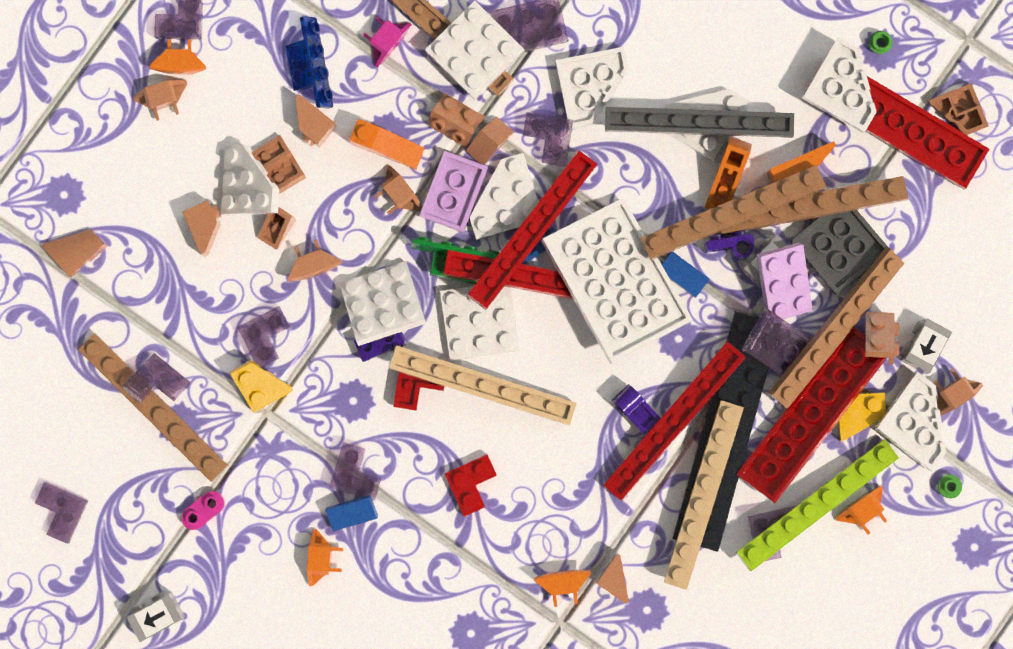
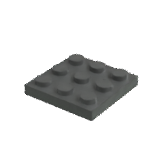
(840, 248)

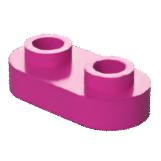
(202, 510)

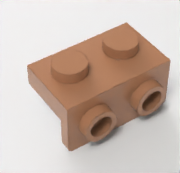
(455, 120)
(880, 335)

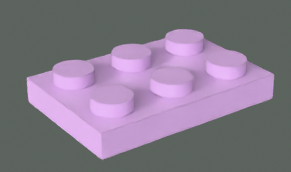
(453, 191)
(785, 281)

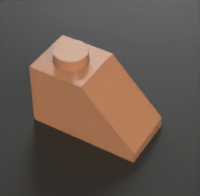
(313, 123)
(203, 225)

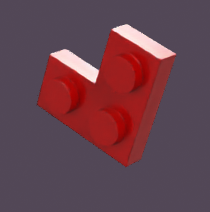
(408, 391)
(464, 482)

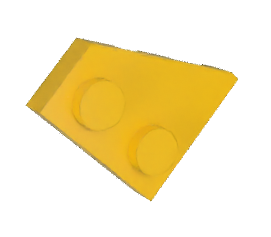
(258, 385)
(861, 414)

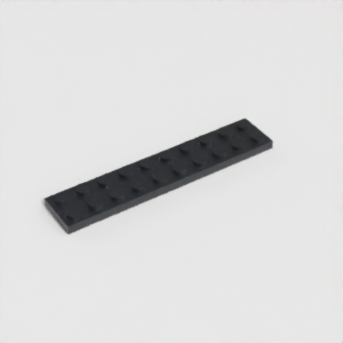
(741, 389)

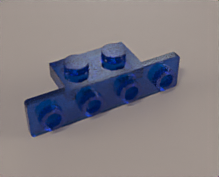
(308, 63)

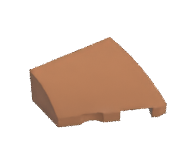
(962, 109)
(75, 250)

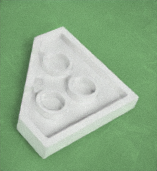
(590, 82)
(843, 87)
(722, 100)
(246, 184)
(505, 200)
(915, 422)

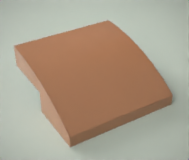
(279, 164)

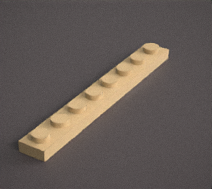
(482, 385)
(703, 495)

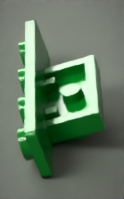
(440, 254)

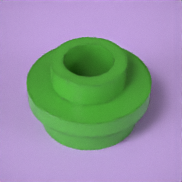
(885, 37)
(942, 486)

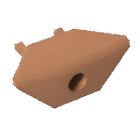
(161, 95)
(399, 192)
(312, 264)
(956, 393)

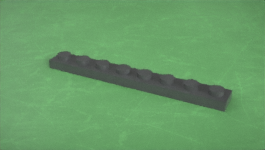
(699, 122)

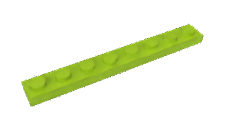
(817, 505)

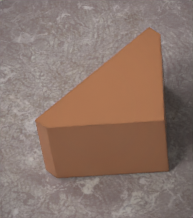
(489, 141)
(276, 228)
(613, 579)

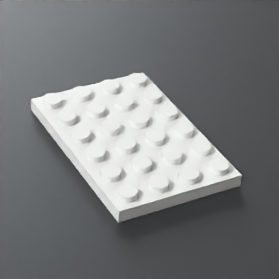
(614, 281)

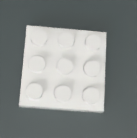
(474, 50)
(382, 303)
(478, 331)

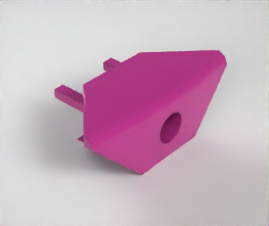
(386, 39)

